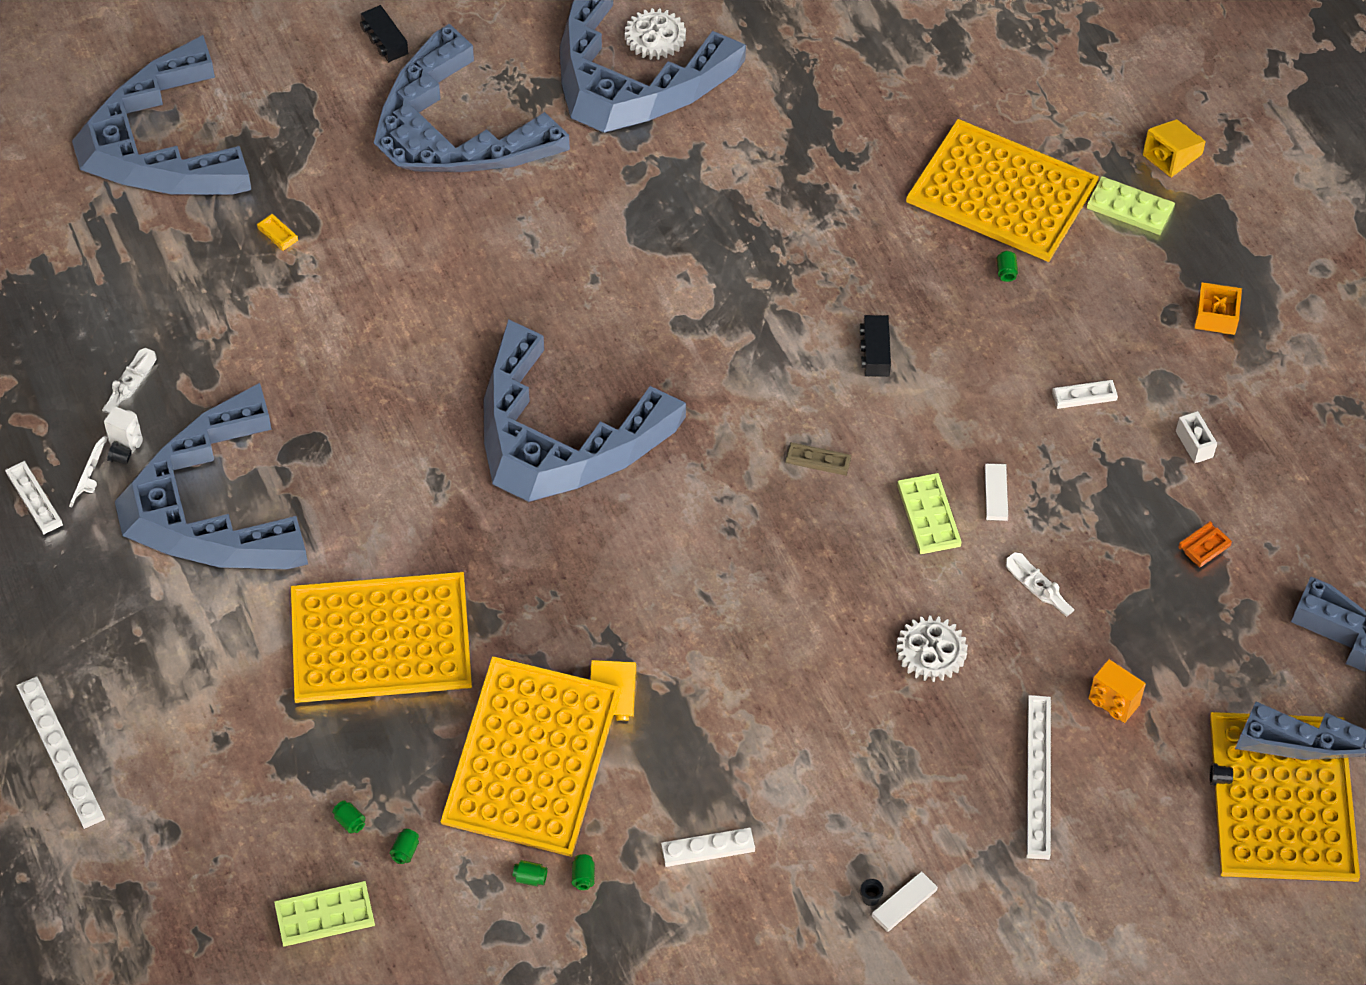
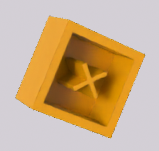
(1218, 308)
(1116, 691)

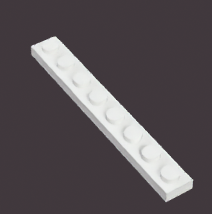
(60, 752)
(1039, 777)

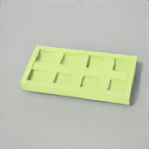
(1131, 205)
(929, 513)
(324, 913)

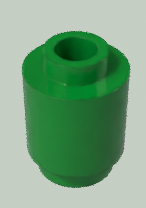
(1007, 266)
(349, 817)
(404, 846)
(583, 872)
(530, 873)

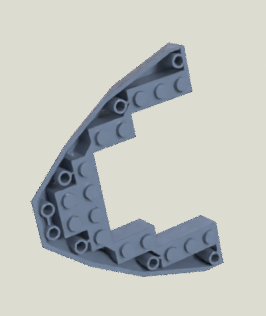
(616, 101)
(108, 146)
(419, 147)
(539, 466)
(153, 510)
(1275, 733)

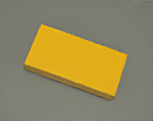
(277, 232)

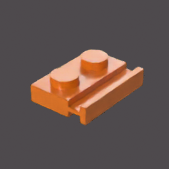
(1205, 544)

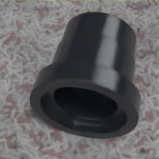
(119, 453)
(1220, 774)
(874, 886)

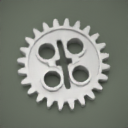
(655, 34)
(931, 648)

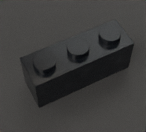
(384, 33)
(875, 346)

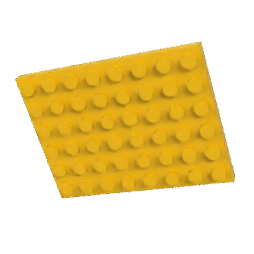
(1002, 190)
(380, 637)
(531, 756)
(1282, 811)

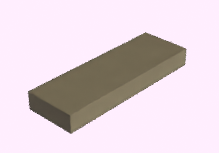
(818, 458)

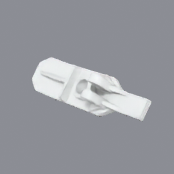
(136, 372)
(85, 483)
(1030, 576)

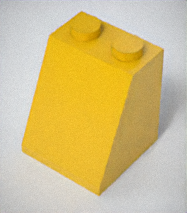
(1172, 146)
(621, 675)

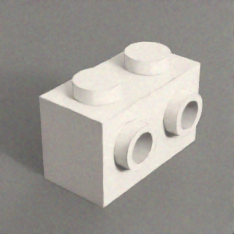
(123, 428)
(1196, 437)

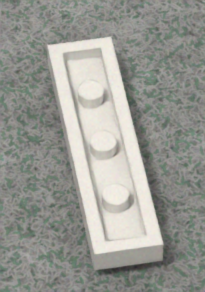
(34, 497)
(707, 847)

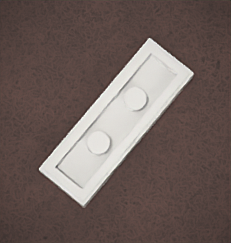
(1084, 394)
(996, 492)
(904, 901)

